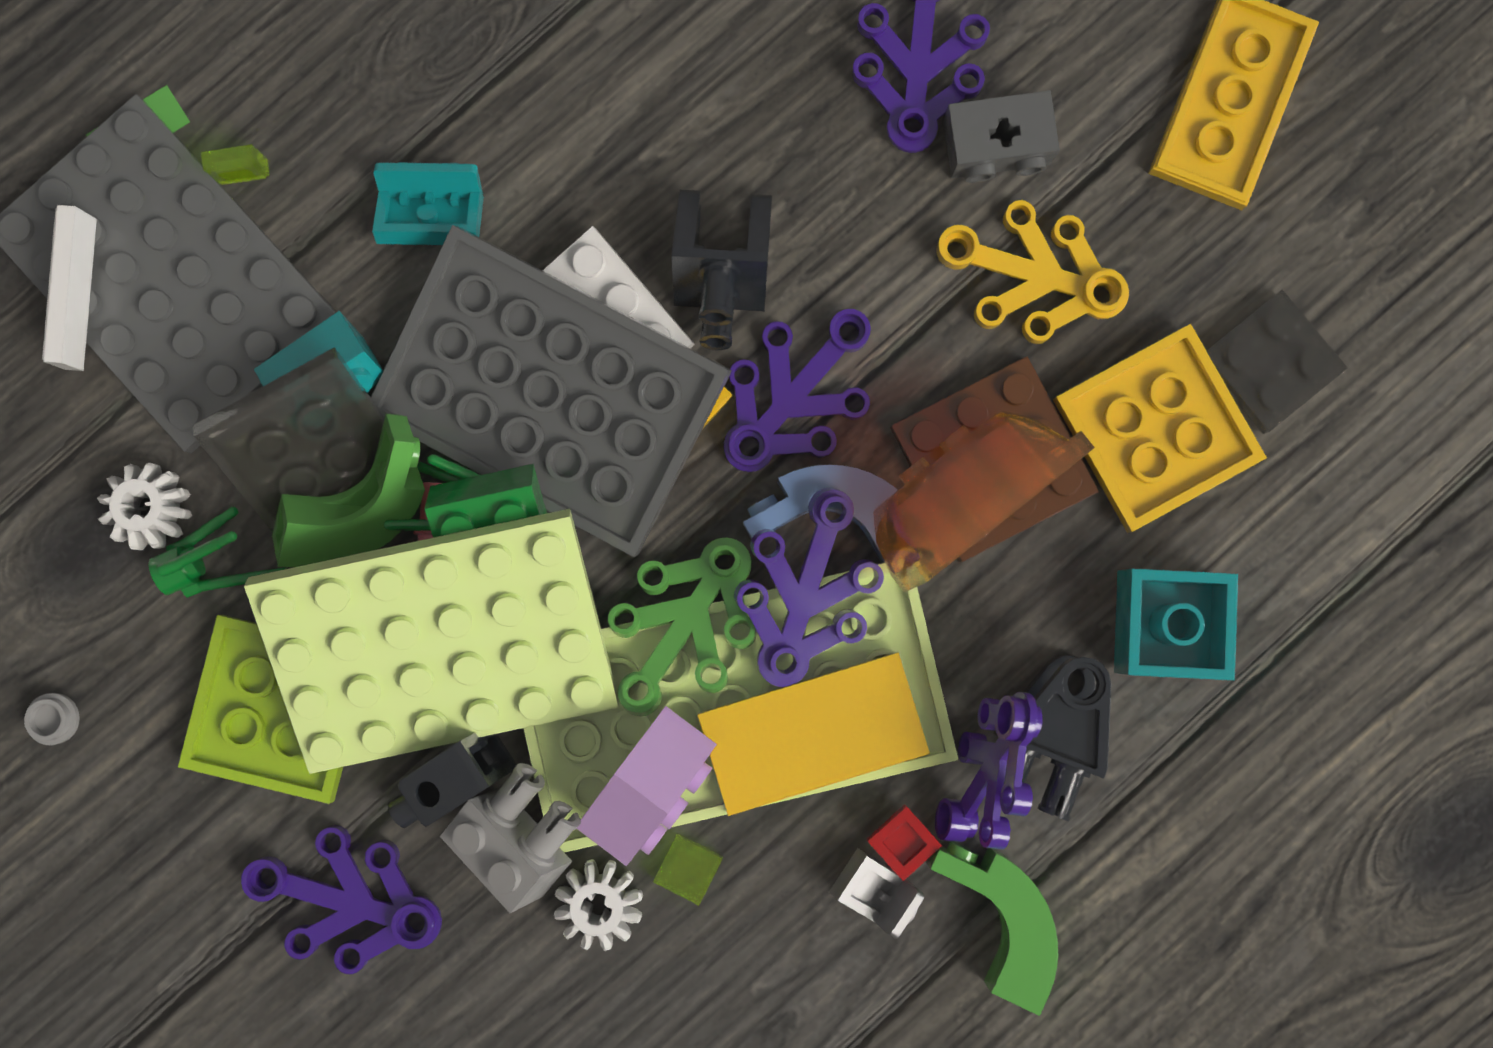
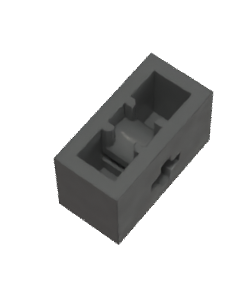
(1021, 119)

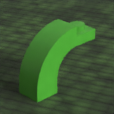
(353, 521)
(1029, 943)

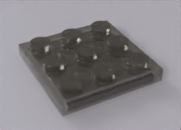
(296, 435)

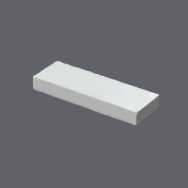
(69, 288)

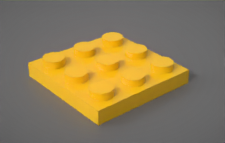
(1160, 428)

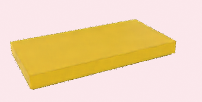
(1233, 99)
(814, 733)

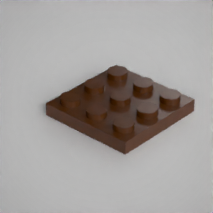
(1010, 390)

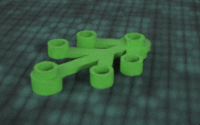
(688, 617)

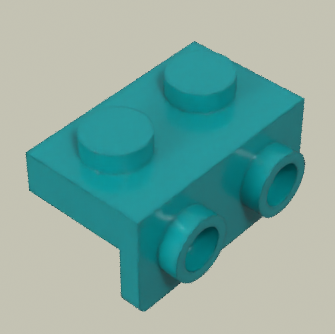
(424, 200)

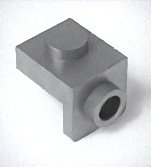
(877, 893)

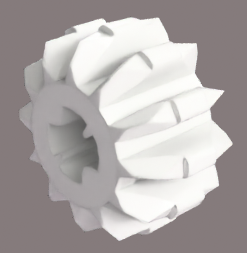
(126, 508)
(581, 910)

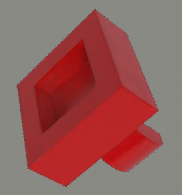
(904, 842)

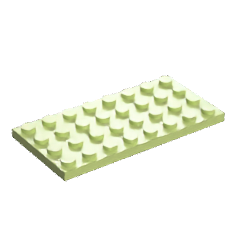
(585, 751)

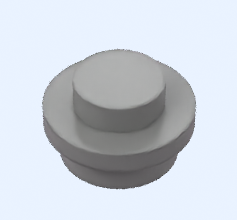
(52, 719)

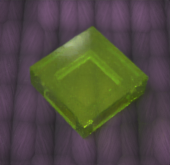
(235, 164)
(688, 869)

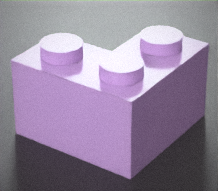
(649, 788)

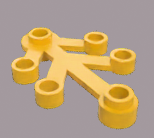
(1040, 273)

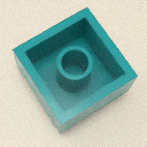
(1176, 624)

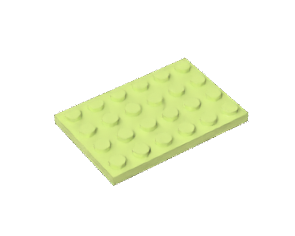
(435, 641)

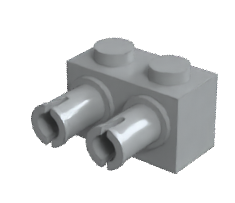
(506, 846)

